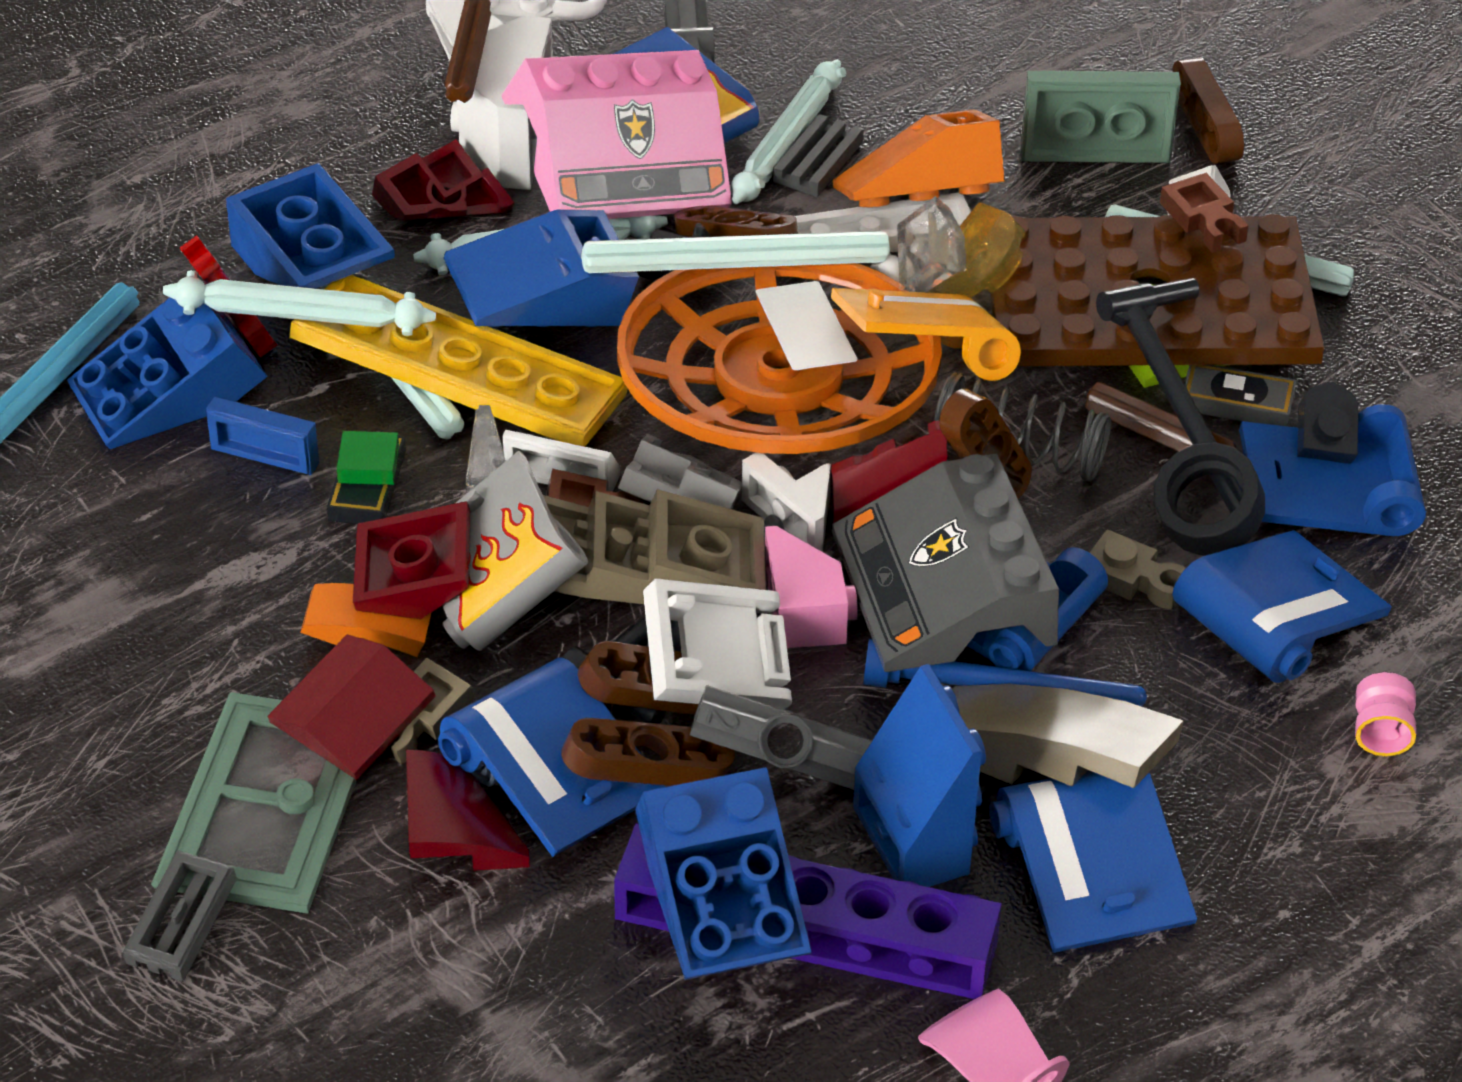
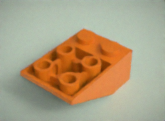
(927, 157)

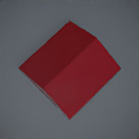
(412, 561)
(353, 704)

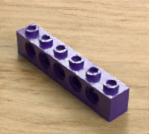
(860, 923)

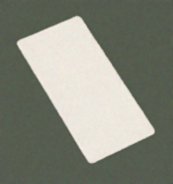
(806, 325)

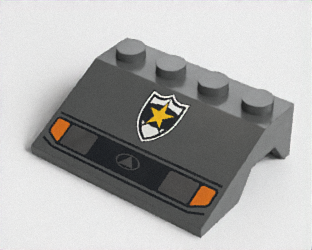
(946, 563)

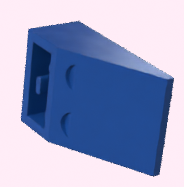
(537, 274)
(165, 373)
(922, 785)
(722, 873)

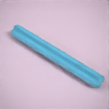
(65, 356)

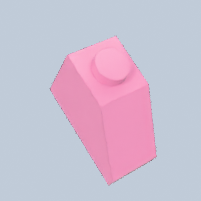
(809, 589)

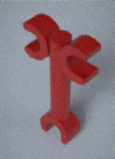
(211, 271)

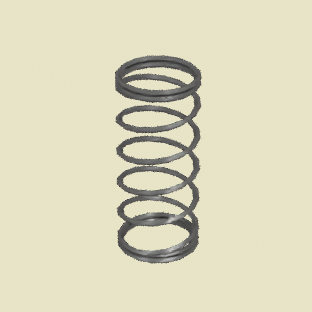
(1092, 442)

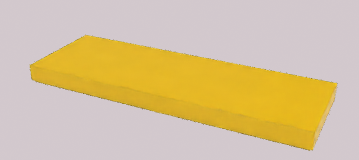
(475, 368)

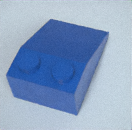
(303, 231)

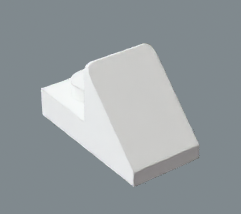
(798, 503)

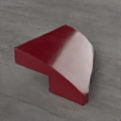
(440, 186)
(867, 477)
(456, 816)

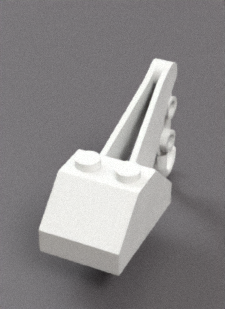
(488, 129)

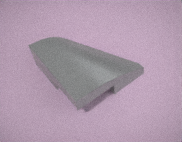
(678, 474)

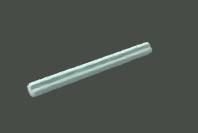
(734, 251)

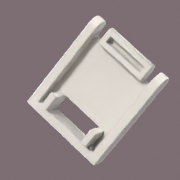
(719, 642)

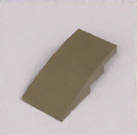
(666, 540)
(1064, 733)

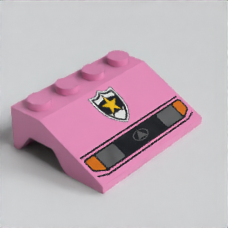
(625, 132)

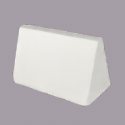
(547, 454)

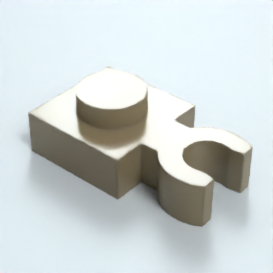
(1134, 568)
(450, 697)

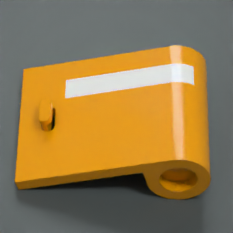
(959, 320)

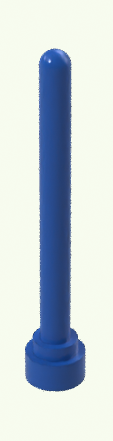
(974, 674)

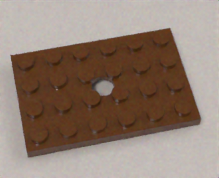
(1248, 311)

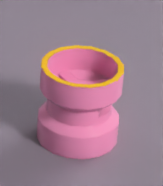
(1385, 714)

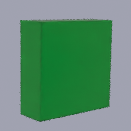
(368, 457)

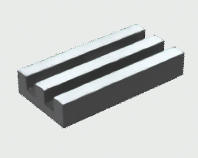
(809, 153)
(161, 958)

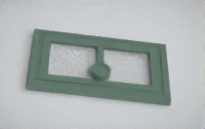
(261, 809)

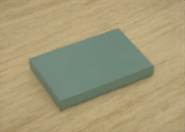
(1099, 116)

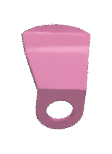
(992, 1043)

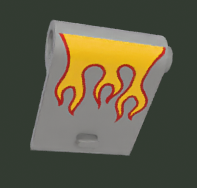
(514, 555)

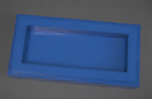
(263, 435)

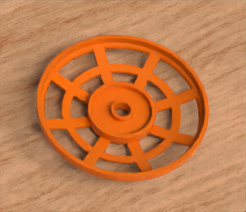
(746, 361)

